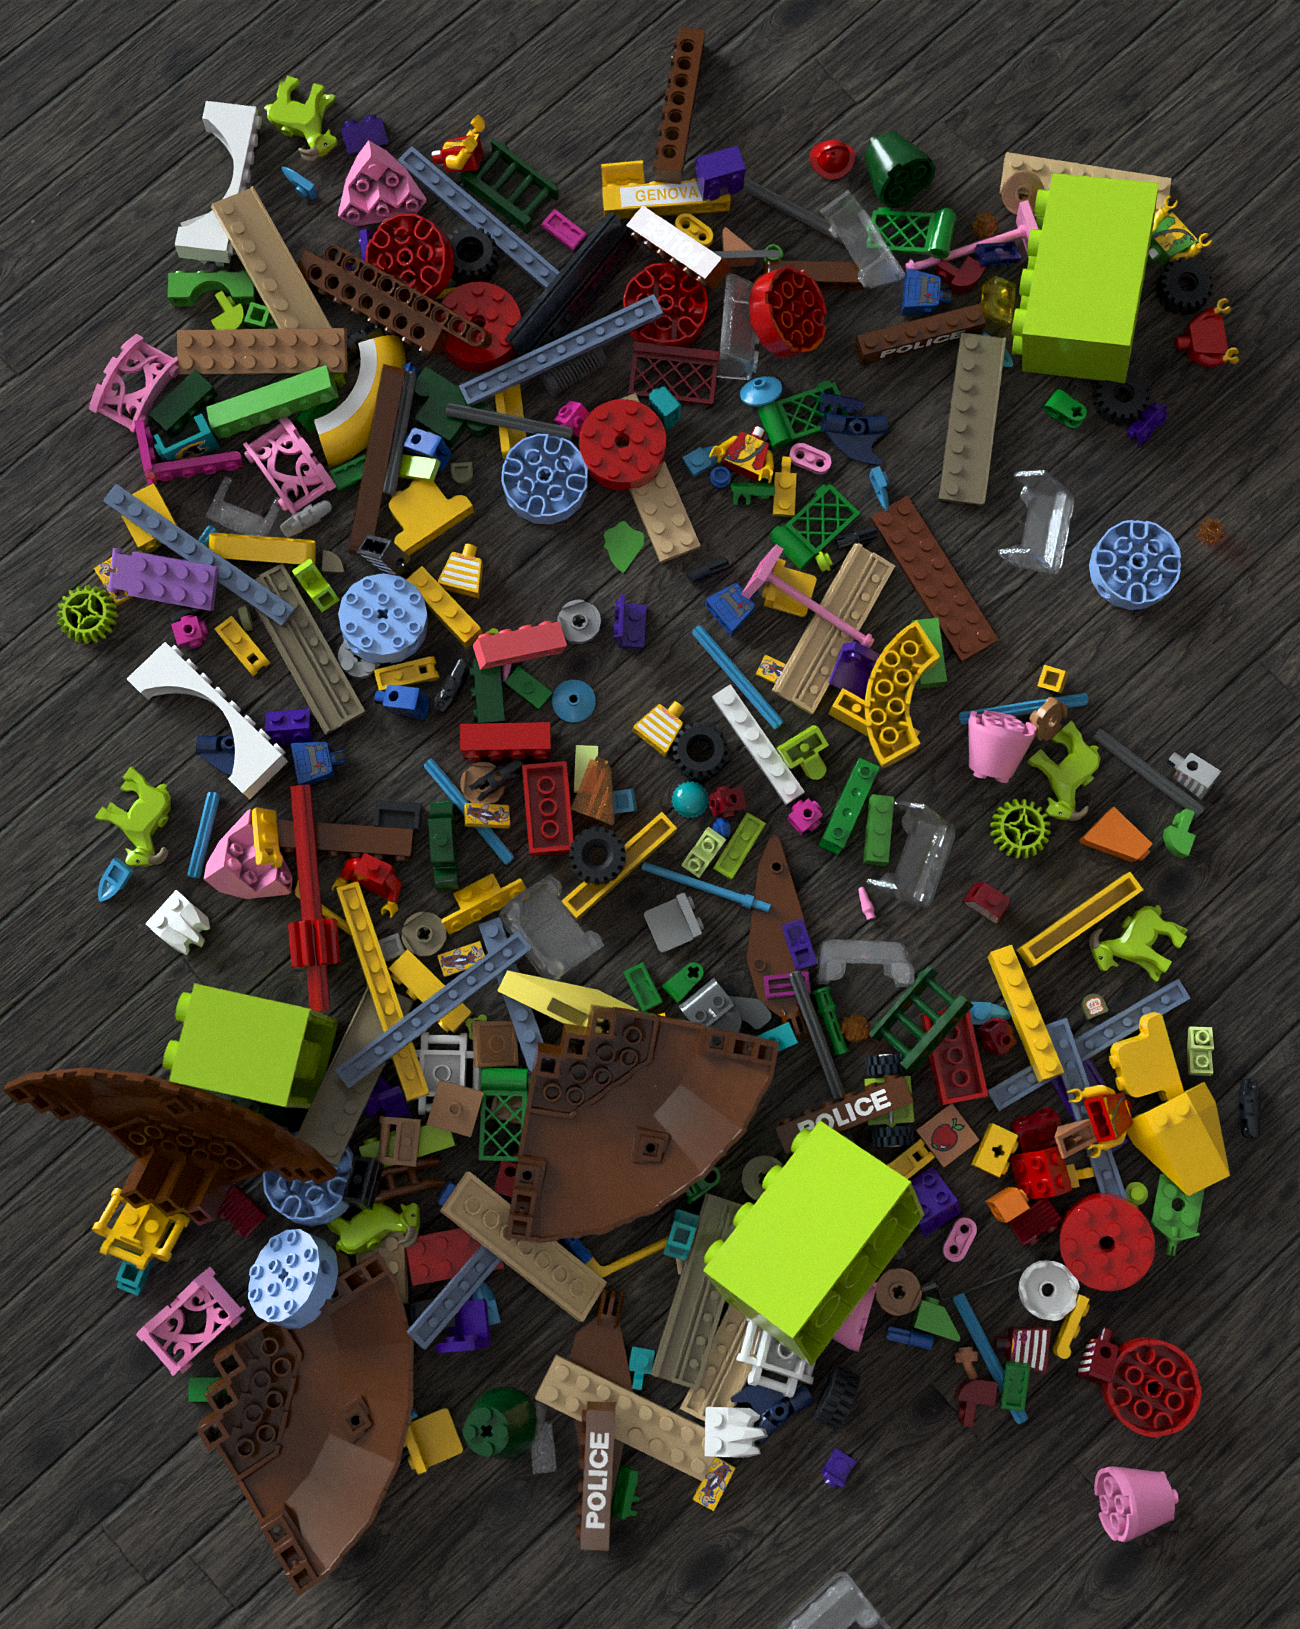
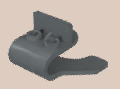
(724, 1012)

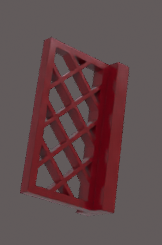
(676, 355)

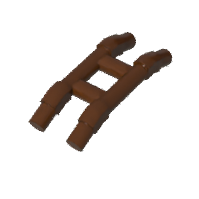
(414, 1186)

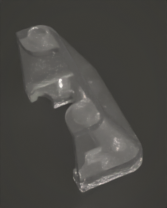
(549, 929)
(835, 953)

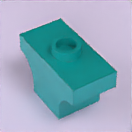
(783, 1034)
(681, 1234)
(131, 1278)

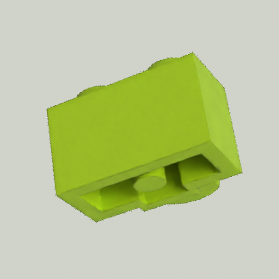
(804, 750)

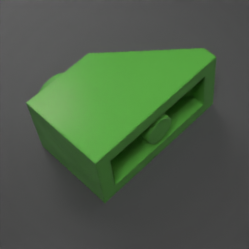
(934, 1319)

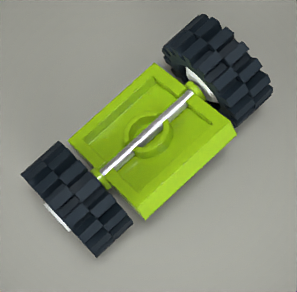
(891, 1135)

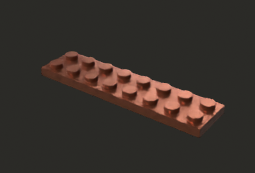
(934, 579)

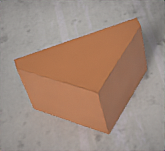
(731, 242)
(1074, 1137)

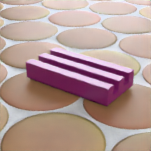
(784, 985)

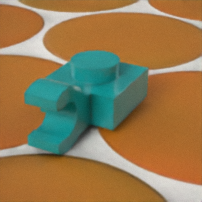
(641, 1362)

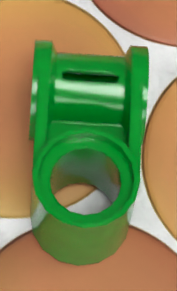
(1063, 409)
(681, 984)
(701, 1187)

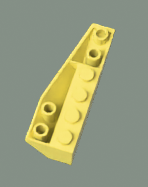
(556, 999)

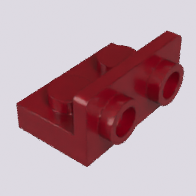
(1036, 1130)

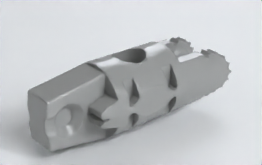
(305, 518)

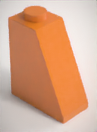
(1117, 837)

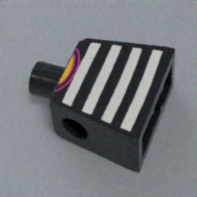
(392, 558)

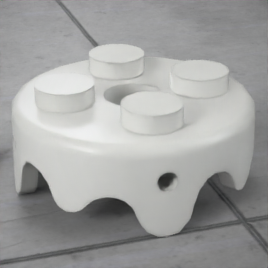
(1064, 1290)

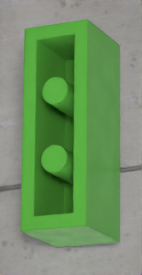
(936, 675)
(878, 830)

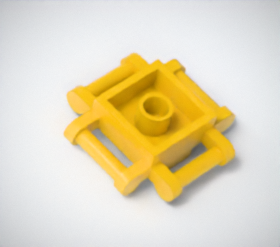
(138, 1231)

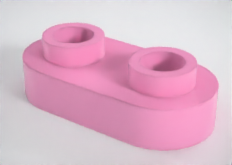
(811, 457)
(959, 1239)

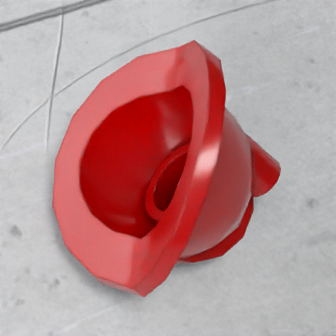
(832, 159)

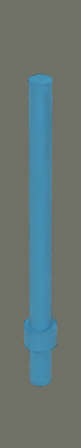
(746, 900)

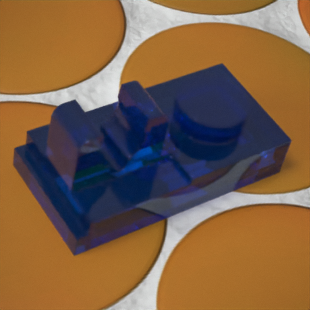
(997, 253)
(850, 404)

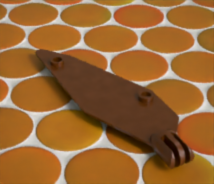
(767, 945)
(602, 1350)

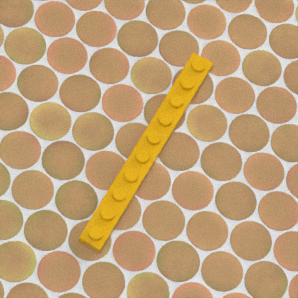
(380, 986)

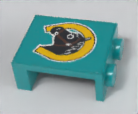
(191, 447)

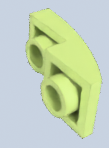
(582, 758)
(703, 852)
(1199, 1051)

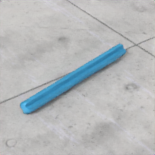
(737, 677)
(1028, 707)
(459, 800)
(984, 1348)

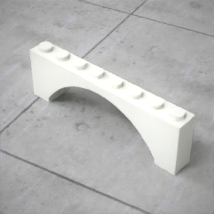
(237, 129)
(255, 757)

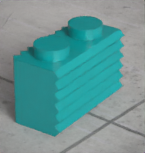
(665, 406)

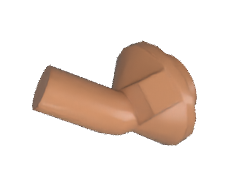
(966, 1357)

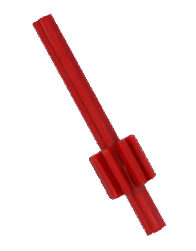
(314, 939)

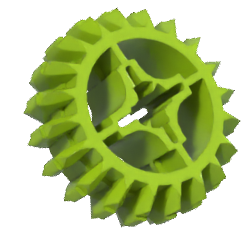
(90, 599)
(1039, 830)

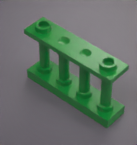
(848, 806)

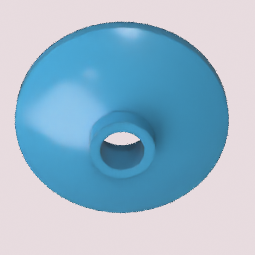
(761, 391)
(576, 711)

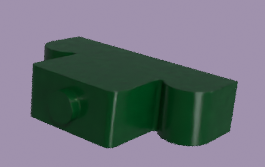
(435, 394)
(444, 846)

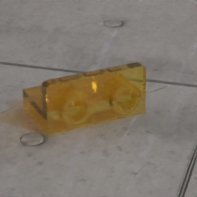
(998, 300)

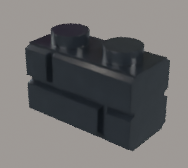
(362, 1182)

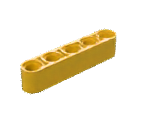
(262, 548)

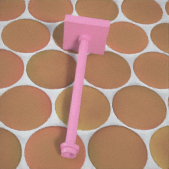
(1024, 221)
(765, 573)

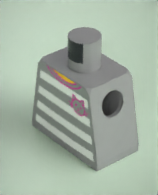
(1194, 773)

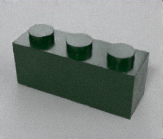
(183, 404)
(488, 694)

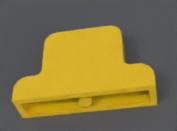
(425, 514)
(1147, 1061)

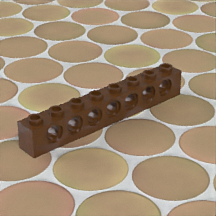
(680, 105)
(434, 337)

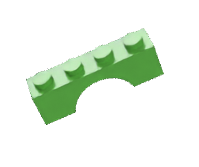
(187, 287)

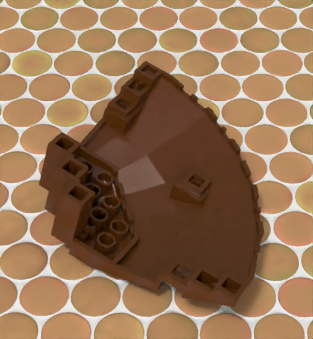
(613, 1094)
(182, 1136)
(290, 1419)

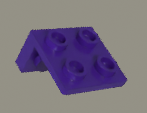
(631, 624)
(854, 668)
(935, 1200)
(471, 1329)

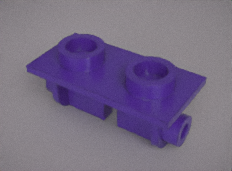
(1154, 416)

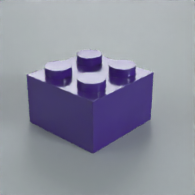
(720, 173)

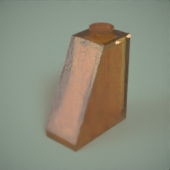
(596, 792)

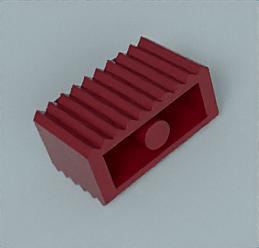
(242, 1212)
(1034, 1221)

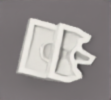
(179, 923)
(732, 1432)

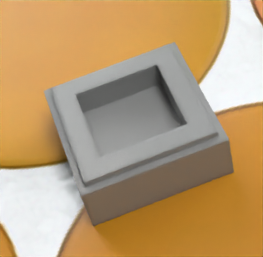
(391, 947)

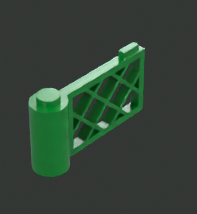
(938, 231)
(776, 420)
(797, 547)
(502, 1083)

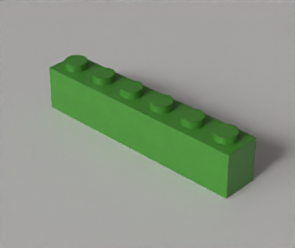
(272, 402)

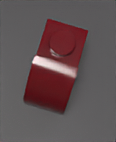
(963, 279)
(974, 1392)

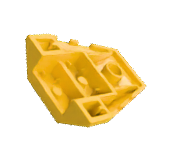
(1184, 1139)

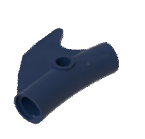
(855, 443)
(218, 751)
(765, 1401)

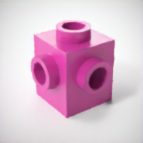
(572, 416)
(190, 632)
(804, 823)

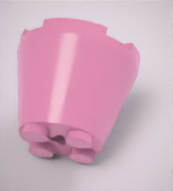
(997, 744)
(853, 1329)
(1133, 1501)

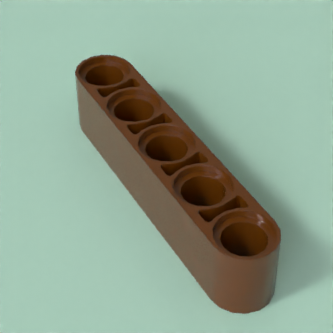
(826, 274)

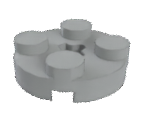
(584, 610)
(352, 667)

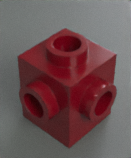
(727, 802)
(997, 1036)

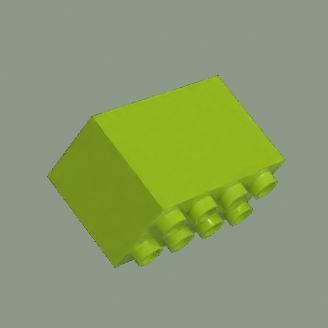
(1084, 277)
(250, 1047)
(813, 1240)

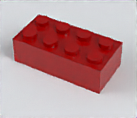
(506, 740)
(548, 808)
(957, 1063)
(441, 1255)

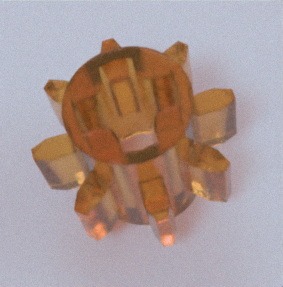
(990, 222)
(1214, 532)
(855, 1028)

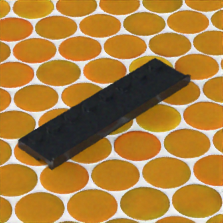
(574, 287)

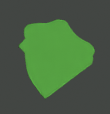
(623, 544)

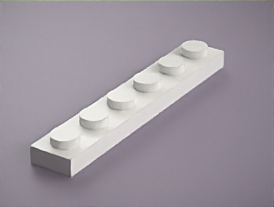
(758, 744)

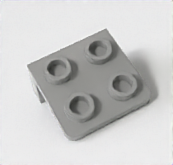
(674, 923)

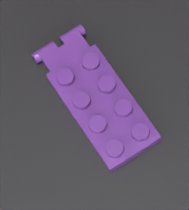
(164, 579)

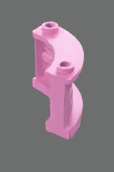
(133, 351)
(285, 434)
(203, 1288)

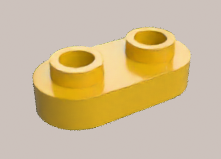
(696, 228)

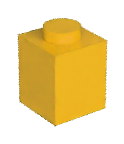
(1053, 679)

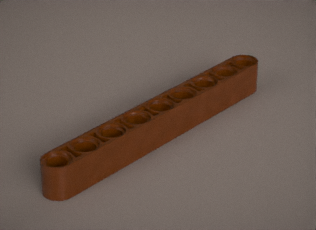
(398, 293)
(377, 455)

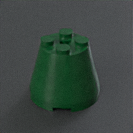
(897, 169)
(501, 1424)

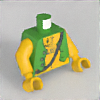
(1172, 238)

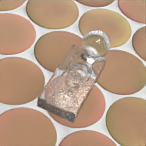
(543, 1447)

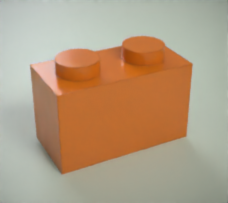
(1008, 1204)

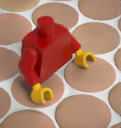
(1206, 338)
(373, 876)

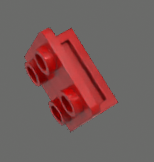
(1041, 1173)

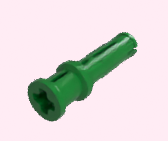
(827, 1010)

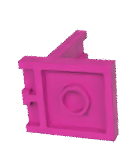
(186, 467)

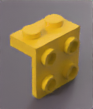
(782, 601)
(432, 1440)

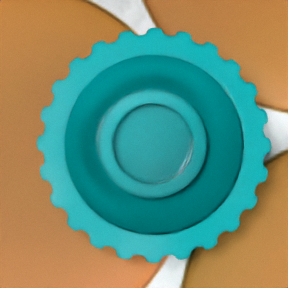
(690, 799)

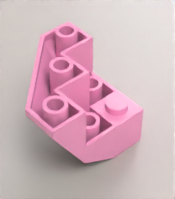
(378, 189)
(234, 867)

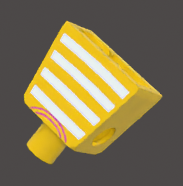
(463, 573)
(660, 727)

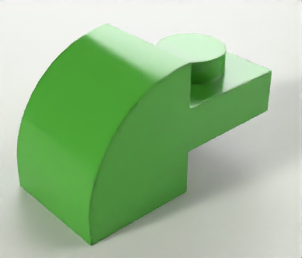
(259, 317)
(1177, 838)

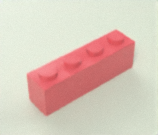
(519, 645)

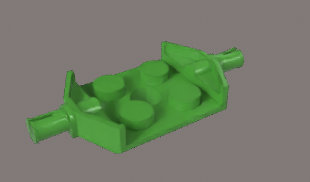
(1172, 1223)

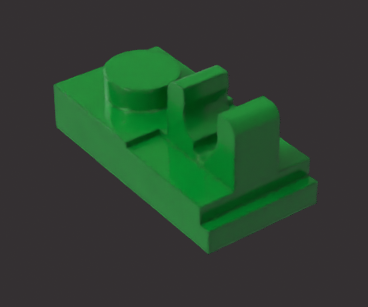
(308, 416)
(761, 489)
(624, 1492)

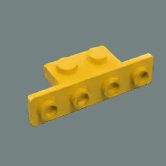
(480, 900)

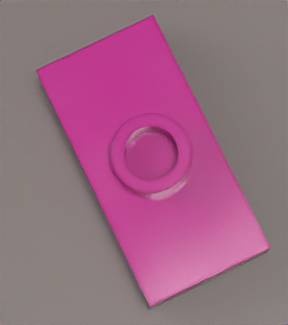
(564, 230)

